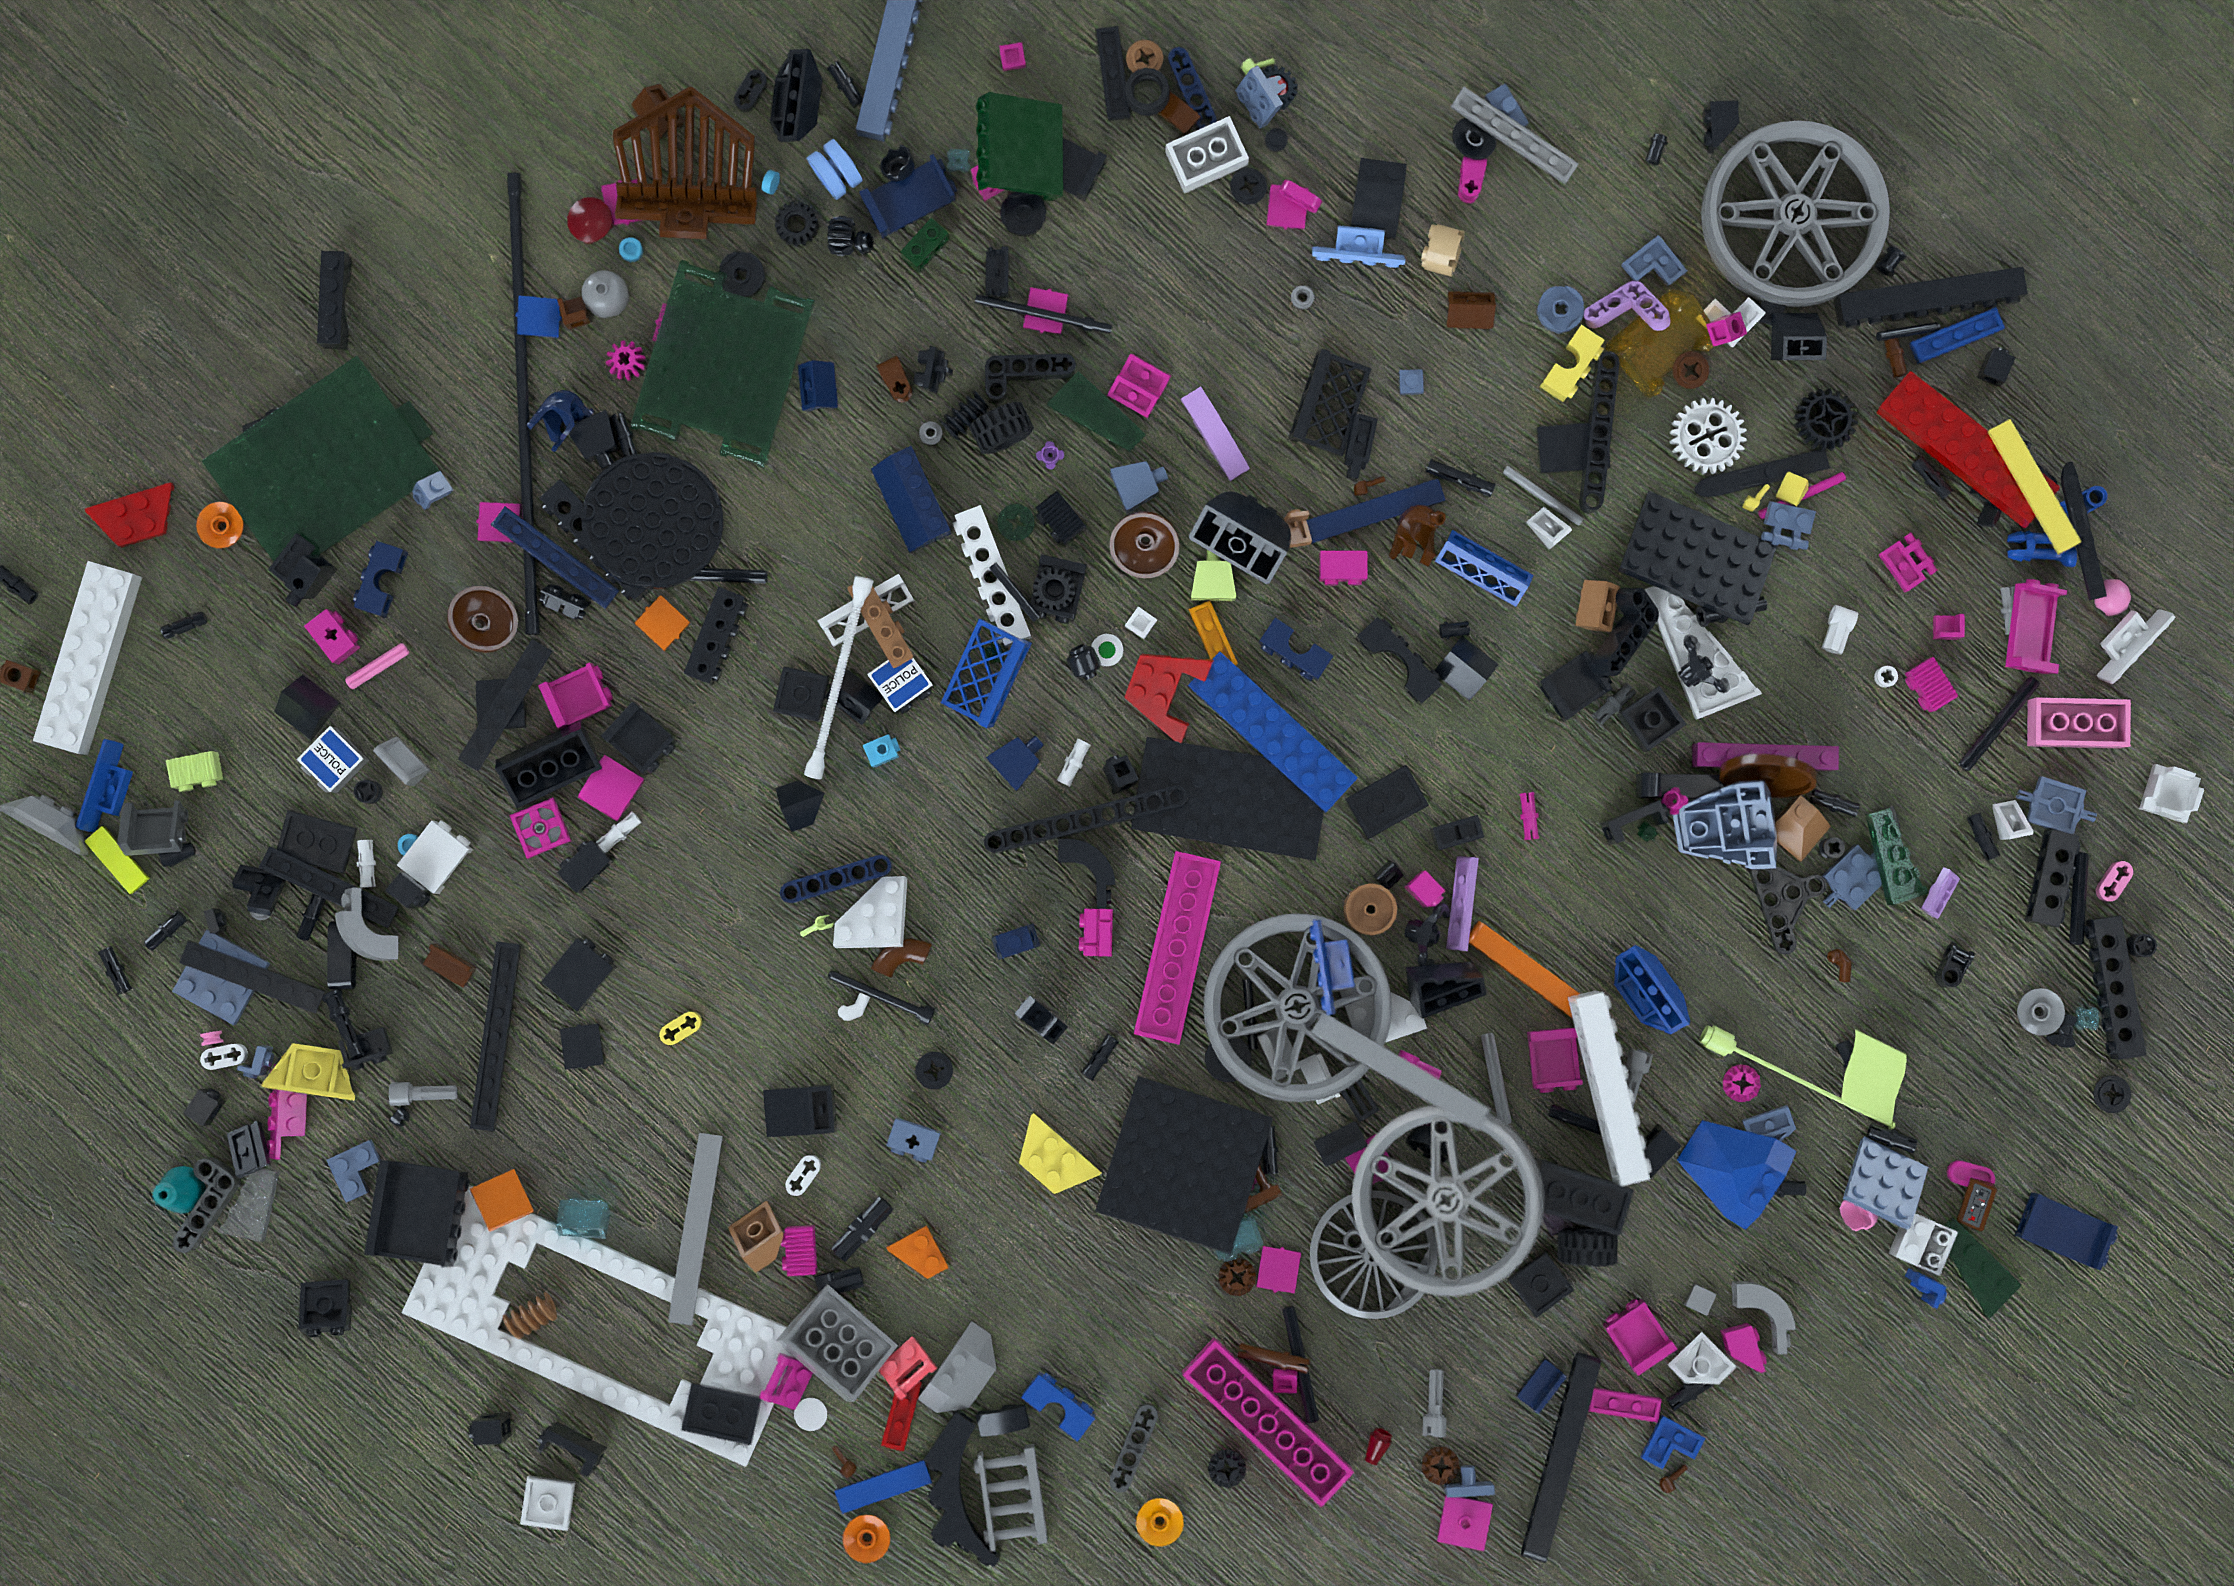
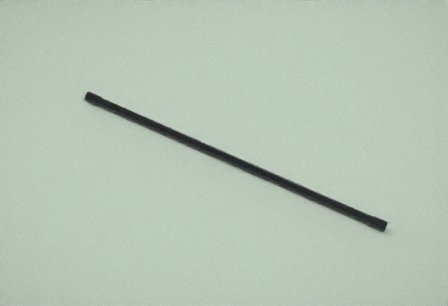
(514, 192)

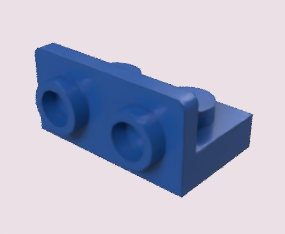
(1933, 1291)

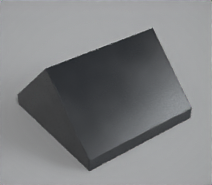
(1466, 668)
(305, 706)

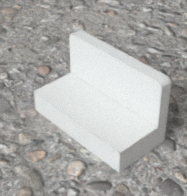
(1268, 1043)
(1315, 1070)

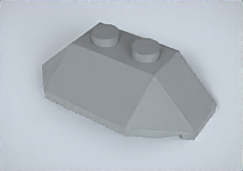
(48, 820)
(962, 1372)

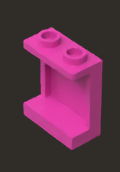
(576, 696)
(1554, 1059)
(1638, 1336)

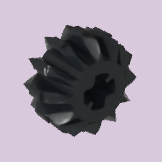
(841, 235)

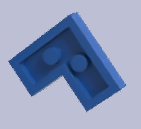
(1670, 1436)

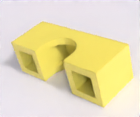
(1585, 347)

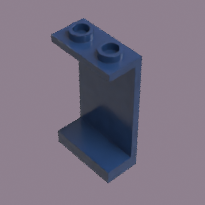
(909, 200)
(2066, 1231)

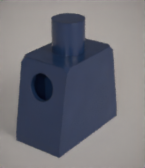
(1016, 760)
(1015, 941)

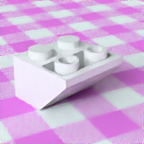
(1924, 1244)

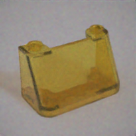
(1649, 353)

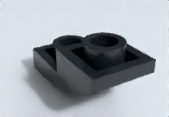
(1003, 1421)

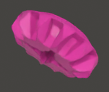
(1736, 1073)

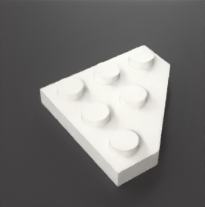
(875, 918)
(1403, 1020)

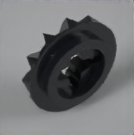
(1252, 177)
(924, 1064)
(2119, 1086)
(1217, 1462)

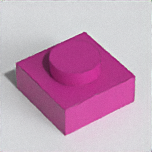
(1012, 56)
(1284, 1381)

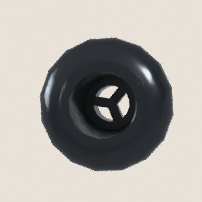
(1083, 661)

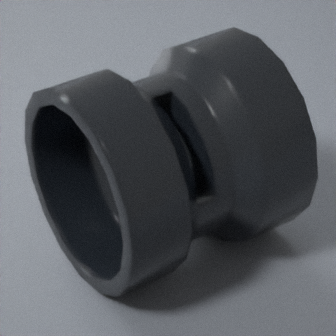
(363, 791)
(2147, 945)

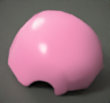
(2117, 598)
(1857, 1217)

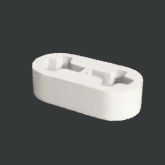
(225, 1061)
(798, 1171)

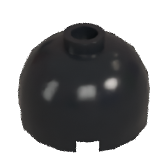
(1421, 1137)

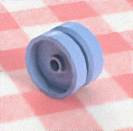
(834, 169)

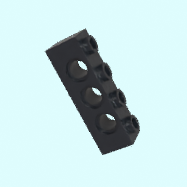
(2037, 911)

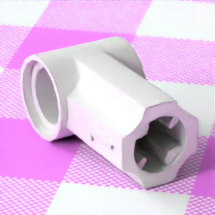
(1840, 622)

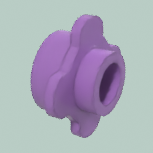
(1050, 461)

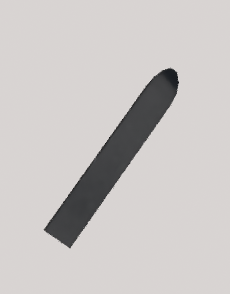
(1762, 474)
(2080, 522)

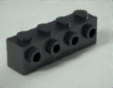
(715, 636)

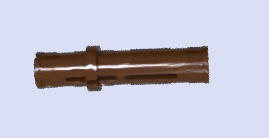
(1274, 1358)

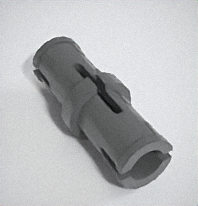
(1613, 704)

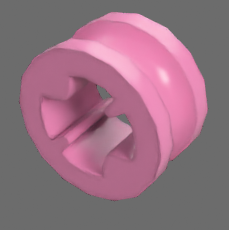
(211, 1038)

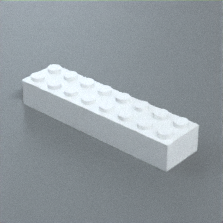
(87, 658)
(1609, 1087)

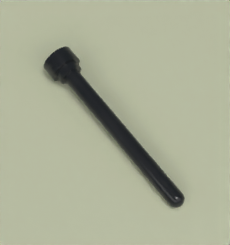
(922, 1013)

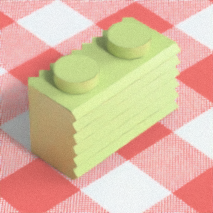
(194, 770)

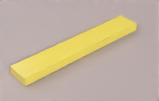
(2034, 486)

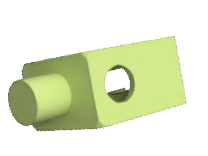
(1213, 580)

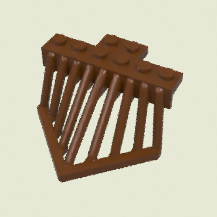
(686, 208)

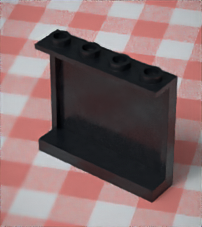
(417, 1213)

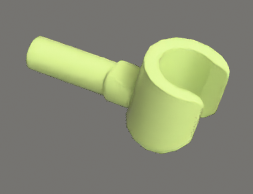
(1248, 64)
(819, 924)

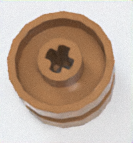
(1357, 916)

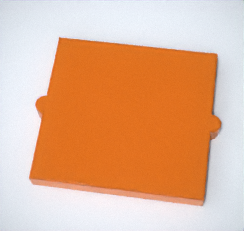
(662, 622)

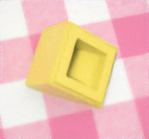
(1792, 489)

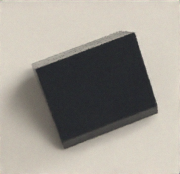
(1388, 875)

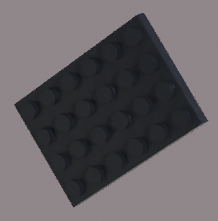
(1697, 558)

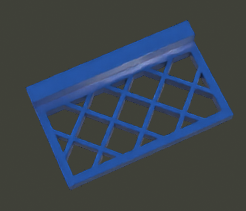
(1004, 680)

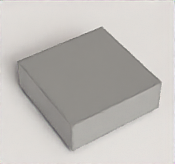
(1700, 1299)

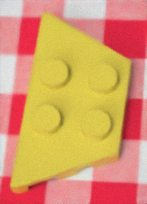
(311, 1072)
(1053, 1158)

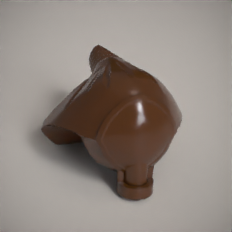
(1417, 524)

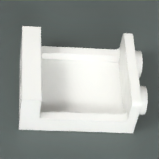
(435, 856)

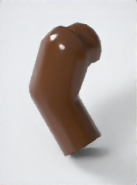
(1840, 958)

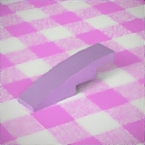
(1215, 433)

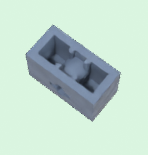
(905, 1129)

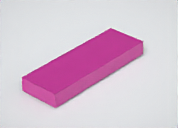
(1625, 1404)

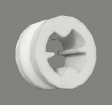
(1892, 673)

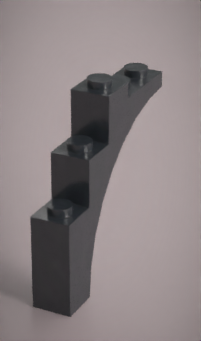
(946, 1493)

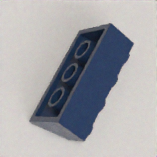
(910, 499)

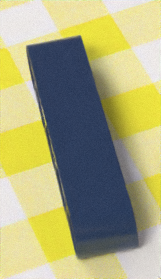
(826, 886)

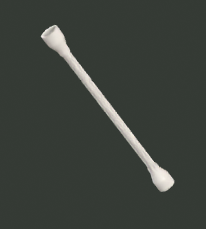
(861, 589)

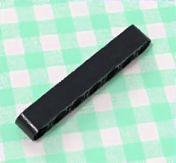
(1604, 422)

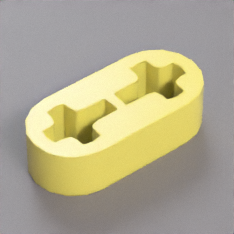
(677, 1023)

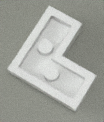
(1750, 313)

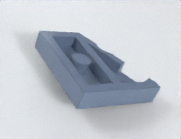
(1773, 1123)

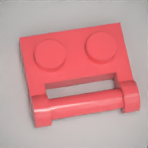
(902, 1363)

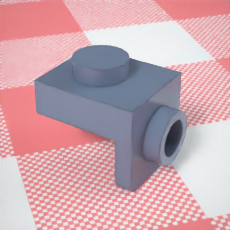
(431, 489)
(262, 1060)

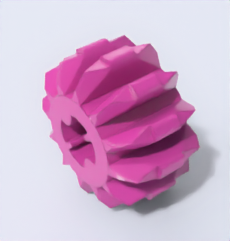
(617, 364)

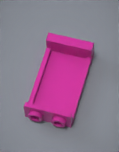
(2033, 627)

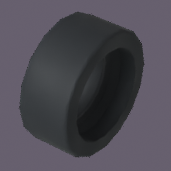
(1142, 75)

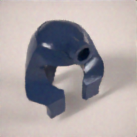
(558, 408)

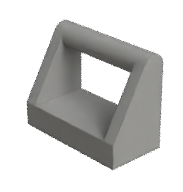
(402, 761)

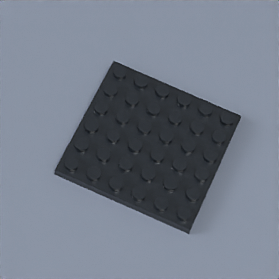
(1184, 1165)

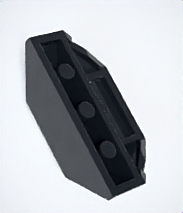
(796, 96)

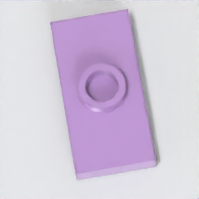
(1940, 893)

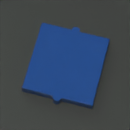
(538, 316)

